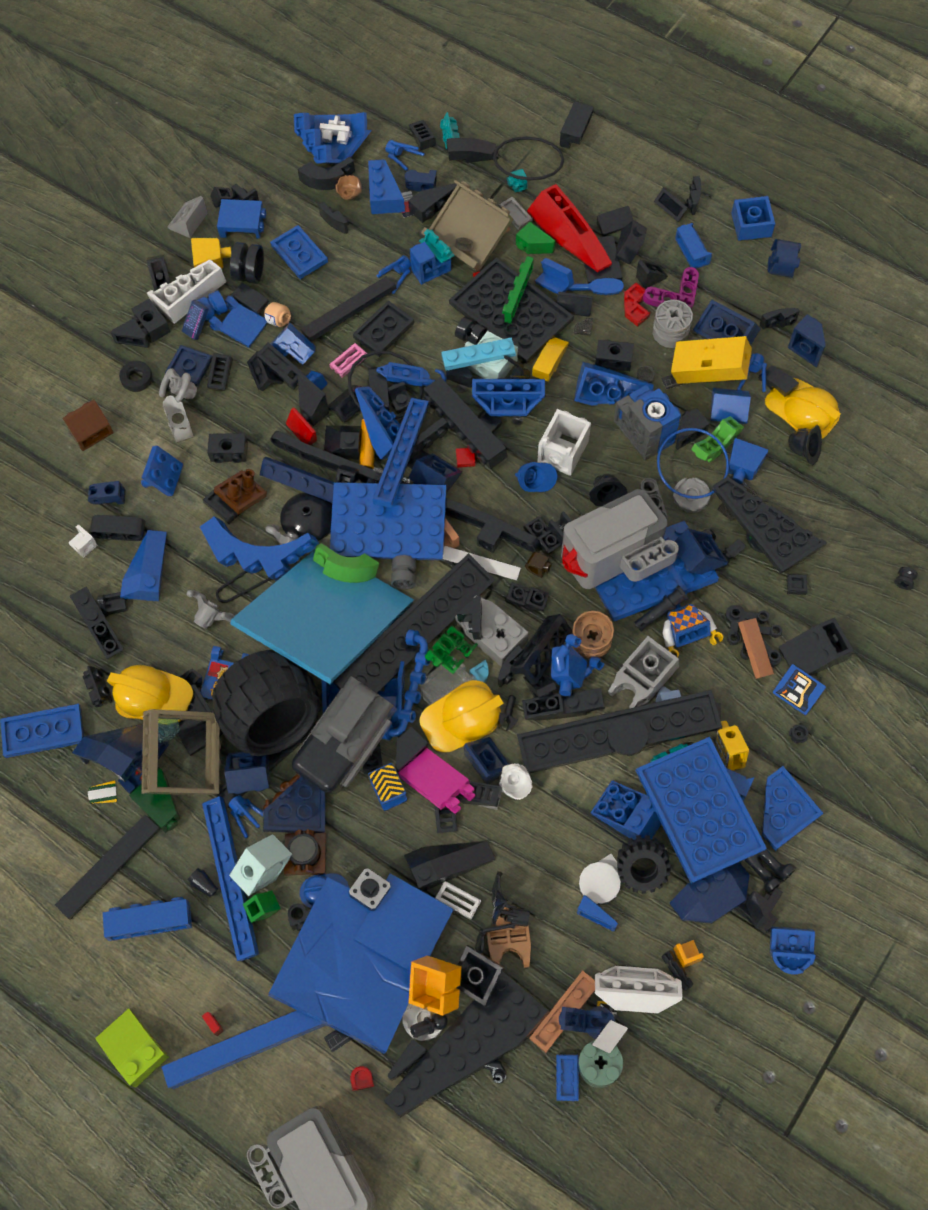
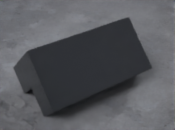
(575, 124)

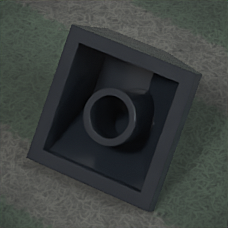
(311, 401)
(343, 441)
(478, 975)

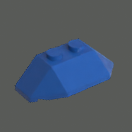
(508, 396)

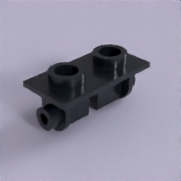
(95, 679)

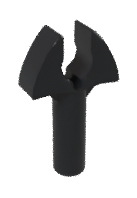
(508, 714)

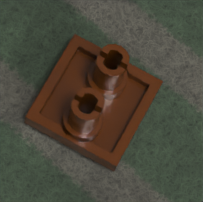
(240, 491)

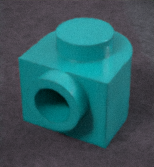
(517, 184)

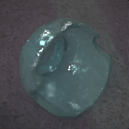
(167, 729)

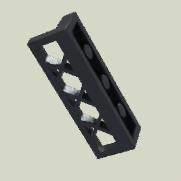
(541, 643)

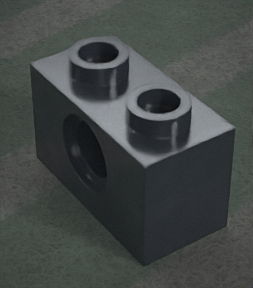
(150, 320)
(606, 358)
(220, 441)

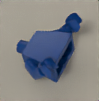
(569, 667)

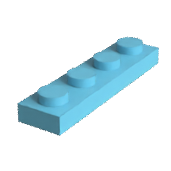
(478, 354)

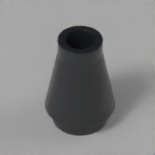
(202, 882)

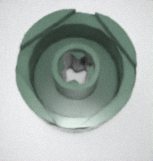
(591, 1073)

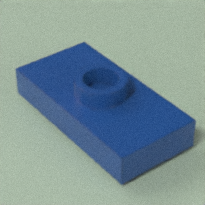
(567, 1078)

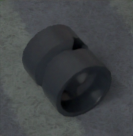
(470, 331)

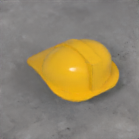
(805, 407)
(147, 688)
(461, 716)

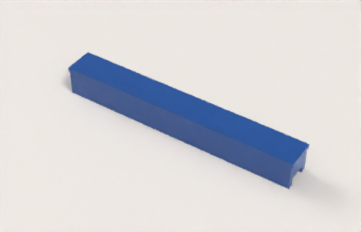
(238, 1048)

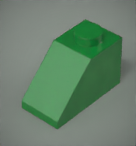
(534, 240)

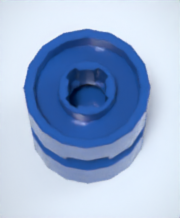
(215, 304)

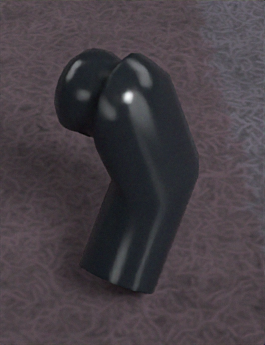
(497, 1071)

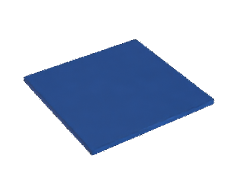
(404, 924)

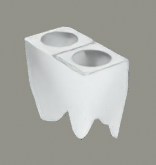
(172, 407)

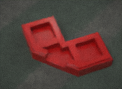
(632, 307)

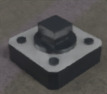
(369, 889)

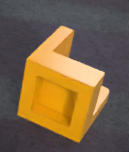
(687, 954)

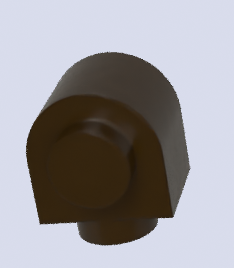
(538, 564)

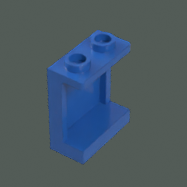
(241, 217)

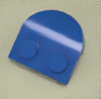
(792, 948)

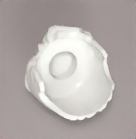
(515, 781)

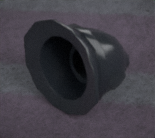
(807, 443)
(606, 489)

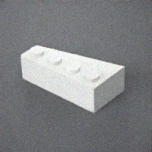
(175, 298)

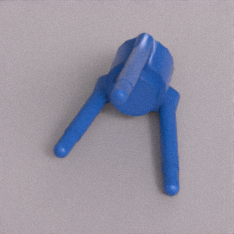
(395, 148)
(400, 266)
(756, 364)
(241, 807)

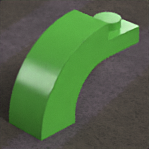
(726, 433)
(345, 568)

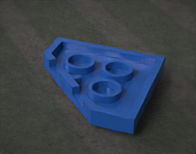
(786, 809)

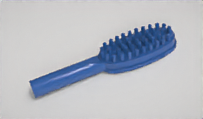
(602, 286)

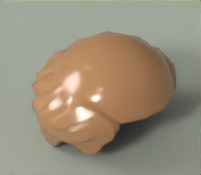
(348, 187)

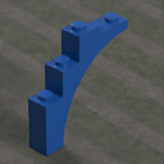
(252, 558)

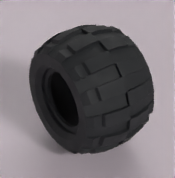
(265, 703)

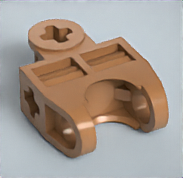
(509, 940)

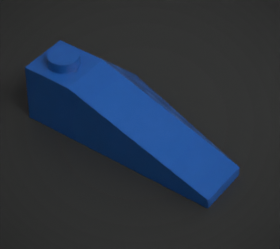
(604, 386)
(378, 420)
(145, 571)

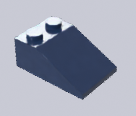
(723, 322)

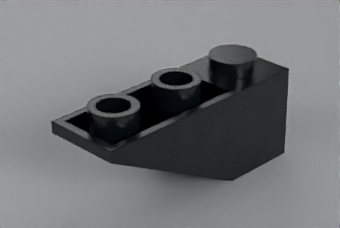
(430, 201)

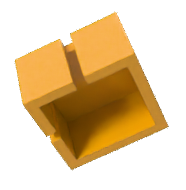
(434, 985)

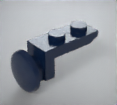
(585, 1021)

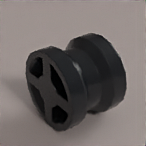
(906, 578)

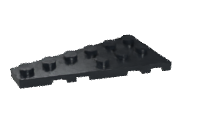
(769, 528)

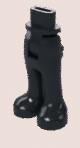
(781, 871)

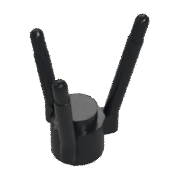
(519, 372)

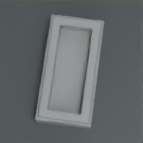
(519, 215)

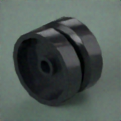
(247, 262)

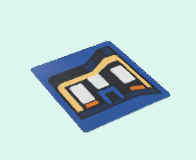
(799, 689)

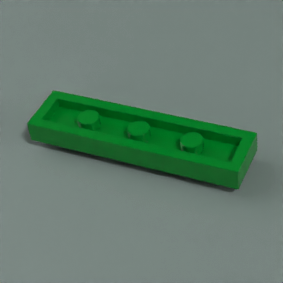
(520, 284)

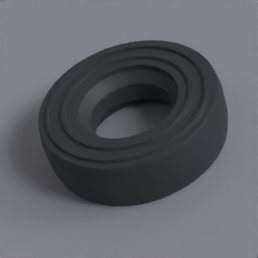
(135, 386)

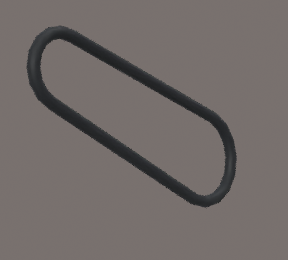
(232, 580)

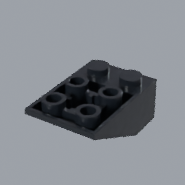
(817, 648)

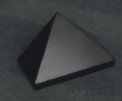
(671, 203)

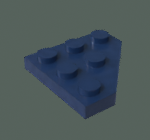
(296, 808)

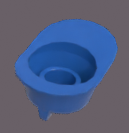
(536, 477)
(312, 886)

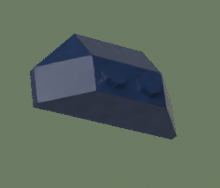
(713, 895)

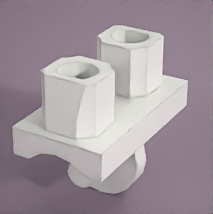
(335, 128)

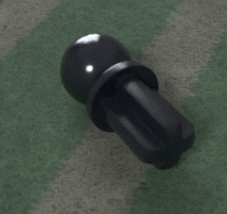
(733, 550)
(428, 1025)

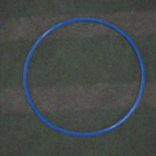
(690, 429)

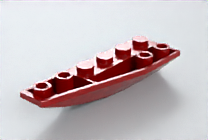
(568, 228)

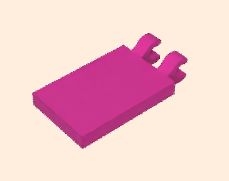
(437, 781)

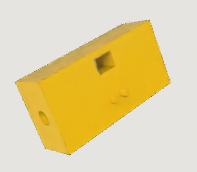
(711, 360)

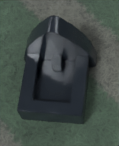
(112, 603)

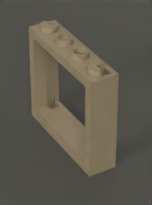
(150, 752)

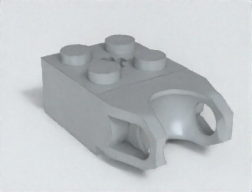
(494, 625)
(642, 679)

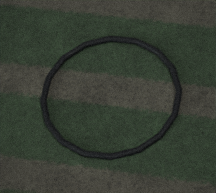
(529, 138)
(370, 354)

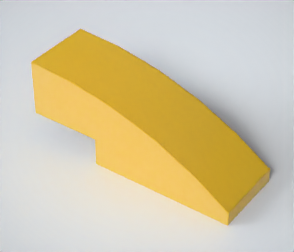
(549, 359)

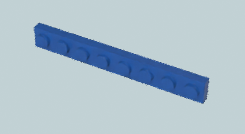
(400, 453)
(233, 896)

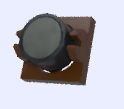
(305, 853)

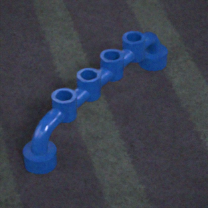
(417, 677)

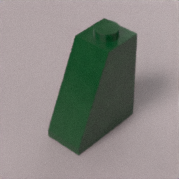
(158, 807)

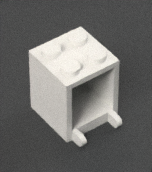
(559, 452)

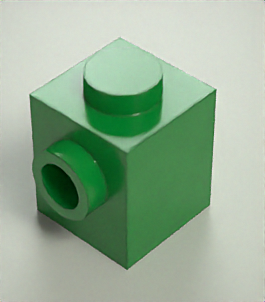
(261, 906)

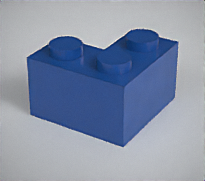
(425, 265)

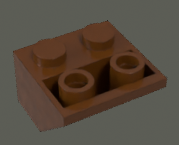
(88, 425)

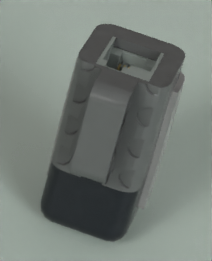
(344, 737)

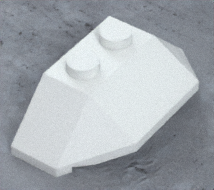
(637, 989)

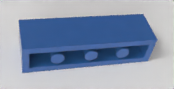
(147, 919)

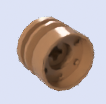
(595, 625)

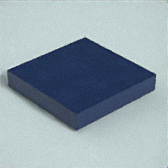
(192, 362)

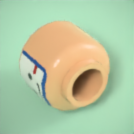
(277, 314)

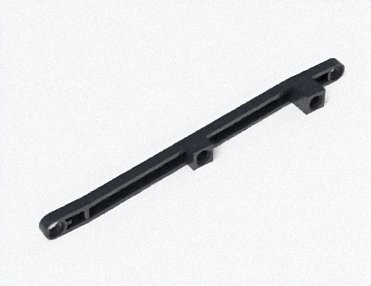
(492, 528)

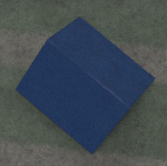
(485, 759)

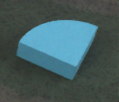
(480, 671)

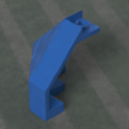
(309, 130)

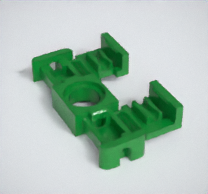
(441, 653)

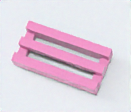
(346, 366)

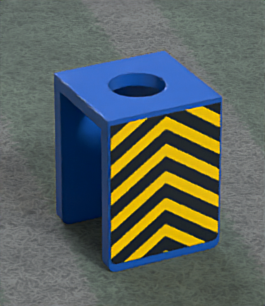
(387, 787)

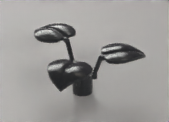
(513, 914)

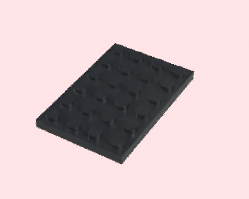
(535, 319)

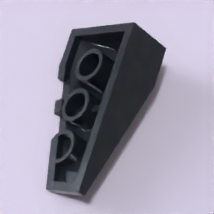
(442, 863)

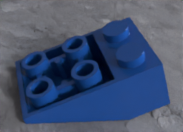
(627, 811)

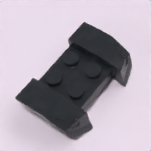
(193, 732)

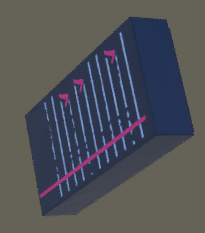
(195, 319)

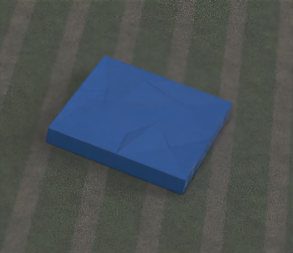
(340, 978)

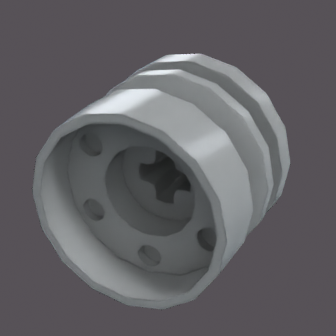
(672, 323)

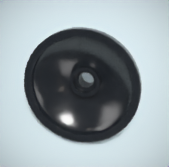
(315, 522)

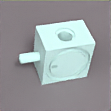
(492, 369)
(260, 864)

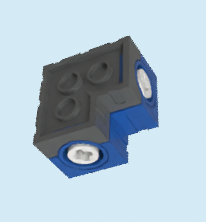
(647, 420)

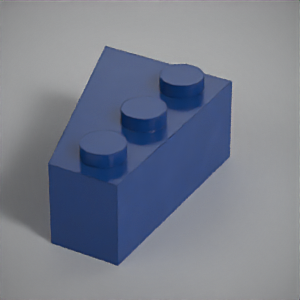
(384, 191)

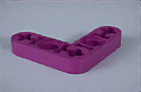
(687, 298)

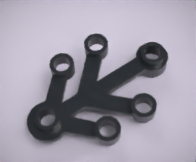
(734, 620)

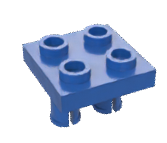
(161, 471)

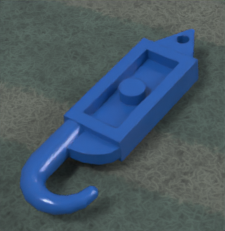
(408, 374)

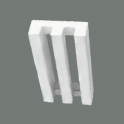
(457, 909)

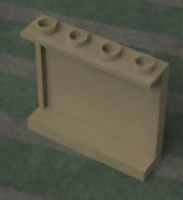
(471, 217)

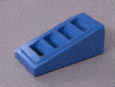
(592, 912)

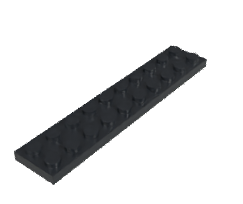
(428, 616)
(589, 737)

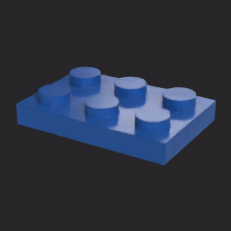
(299, 252)

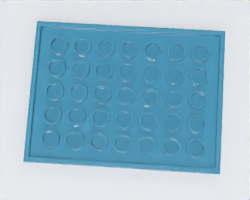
(321, 619)

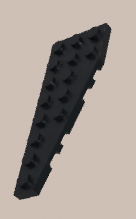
(470, 1044)

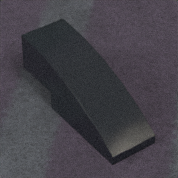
(470, 149)

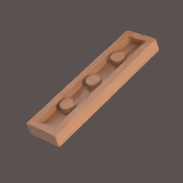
(574, 997)

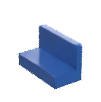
(555, 277)

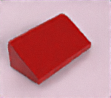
(301, 427)

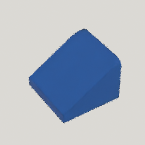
(318, 379)

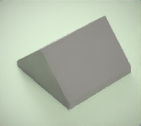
(189, 217)

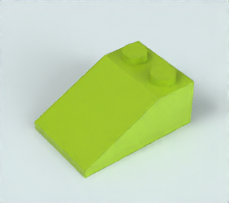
(131, 1048)

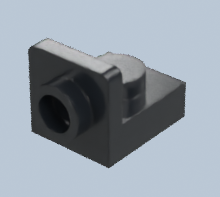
(241, 193)
(399, 397)

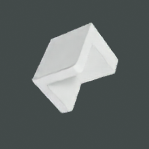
(83, 542)

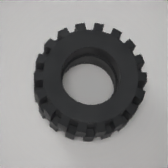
(649, 878)

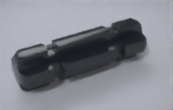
(677, 970)

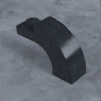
(325, 178)

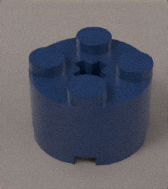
(784, 258)

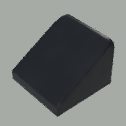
(220, 193)

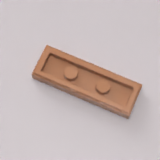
(755, 648)

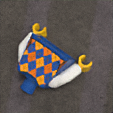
(688, 625)

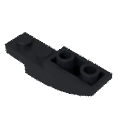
(96, 623)
(559, 706)

